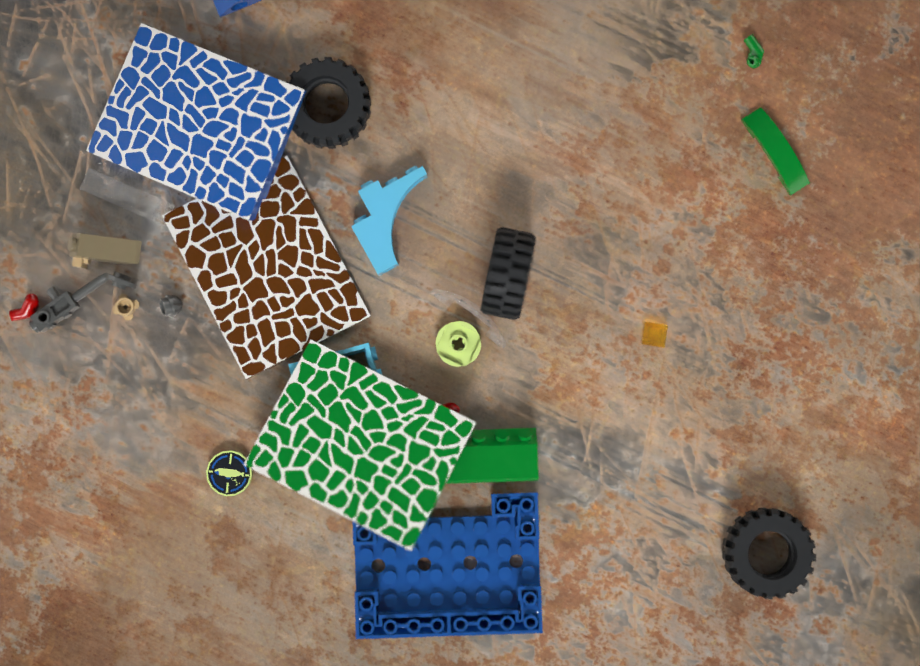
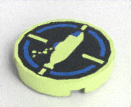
(228, 473)

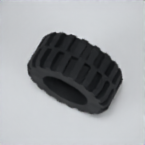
(358, 109)
(508, 273)
(799, 555)

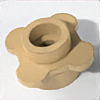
(126, 313)

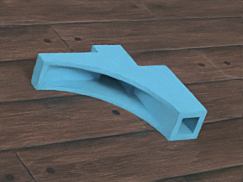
(383, 203)

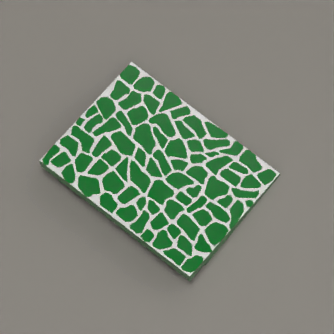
(360, 444)

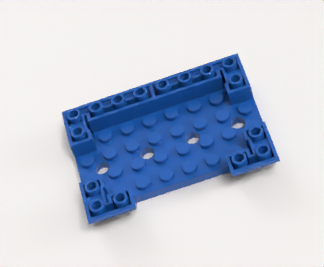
(448, 595)

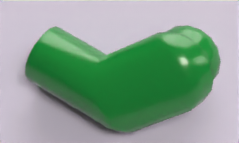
(756, 52)

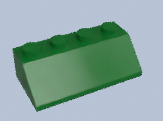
(498, 457)

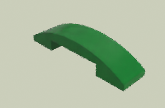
(777, 150)

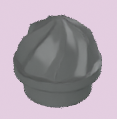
(170, 305)

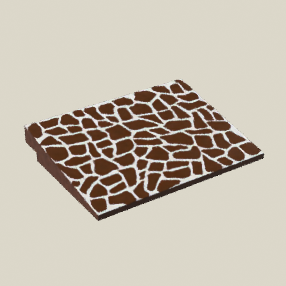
(270, 277)

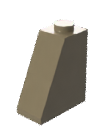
(104, 248)

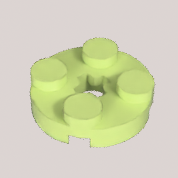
(464, 355)

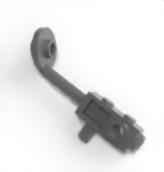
(65, 304)

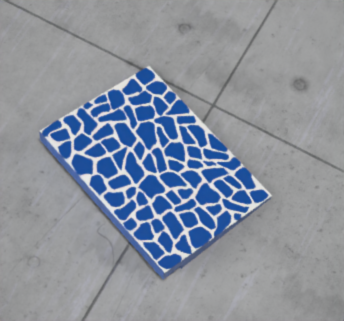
(197, 122)

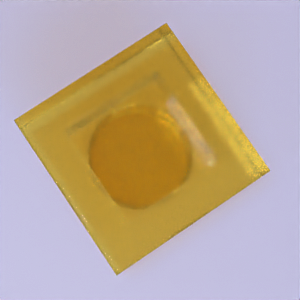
(654, 334)

